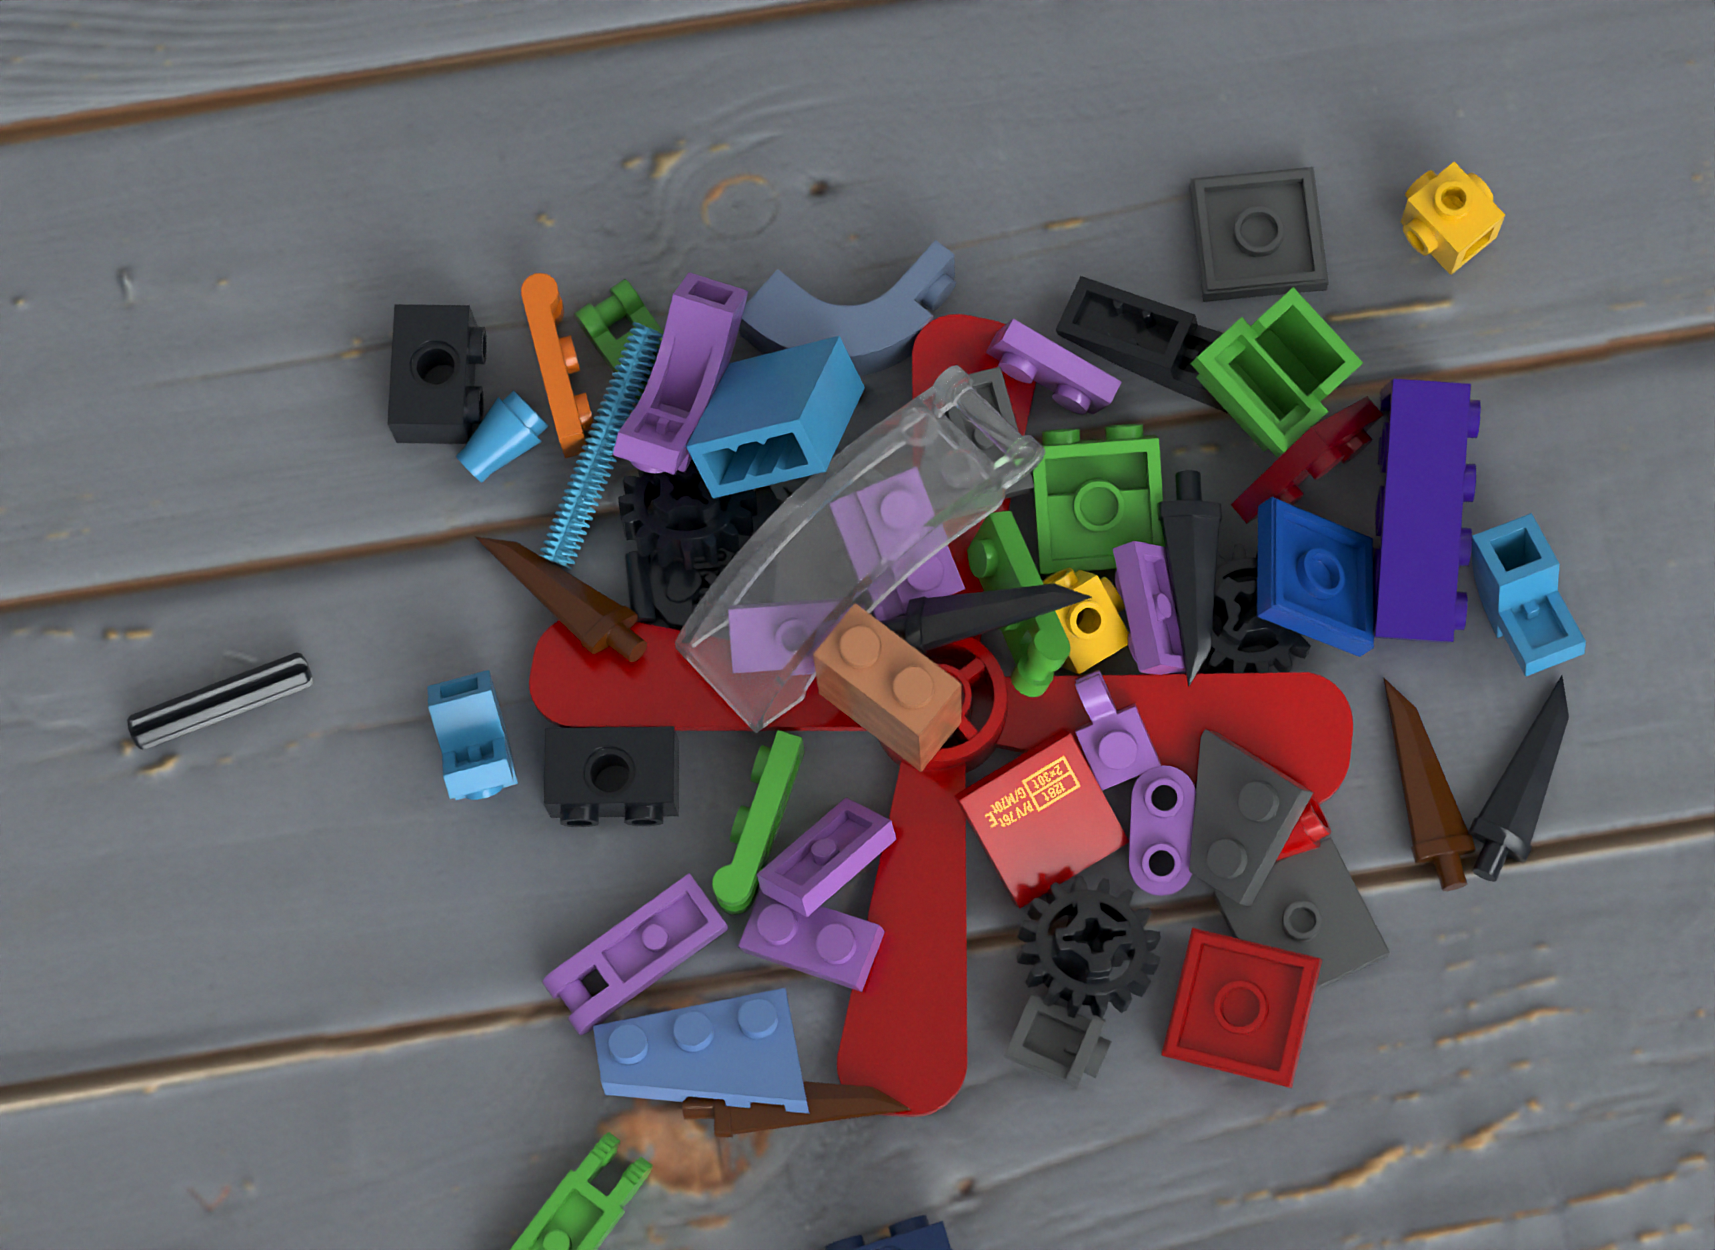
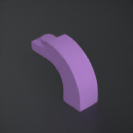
(686, 372)

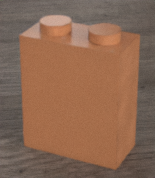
(888, 687)

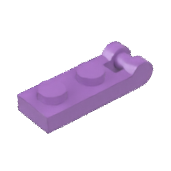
(636, 953)

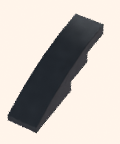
(1139, 336)

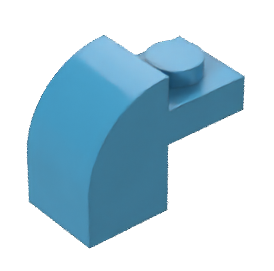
(1521, 595)
(471, 737)

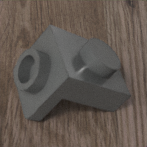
(1058, 1043)

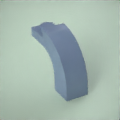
(873, 332)

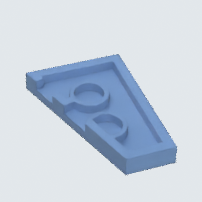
(713, 1050)

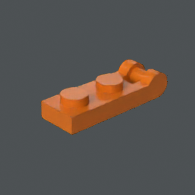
(556, 361)

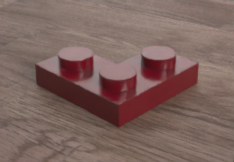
(1313, 454)

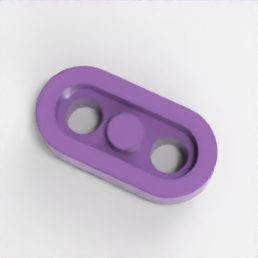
(1161, 830)

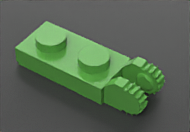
(577, 1212)

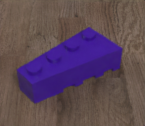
(1422, 509)

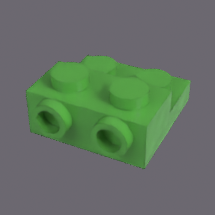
(1095, 496)

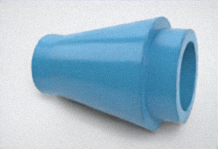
(502, 436)

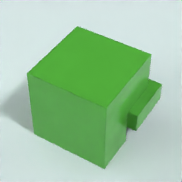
(1276, 371)

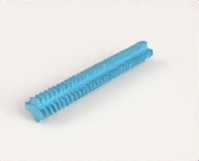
(601, 446)

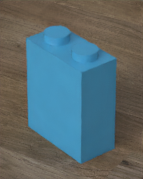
(776, 417)

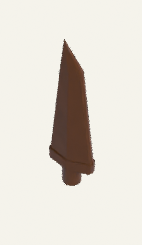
(579, 607)
(1432, 812)
(824, 1100)

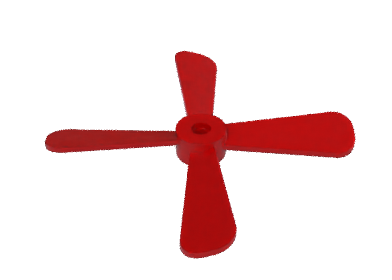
(912, 1015)

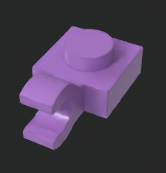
(1114, 740)

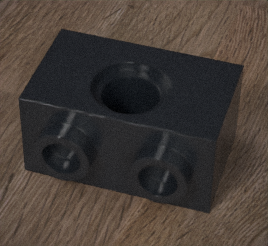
(422, 340)
(579, 755)

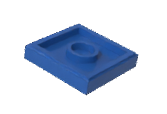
(1315, 577)

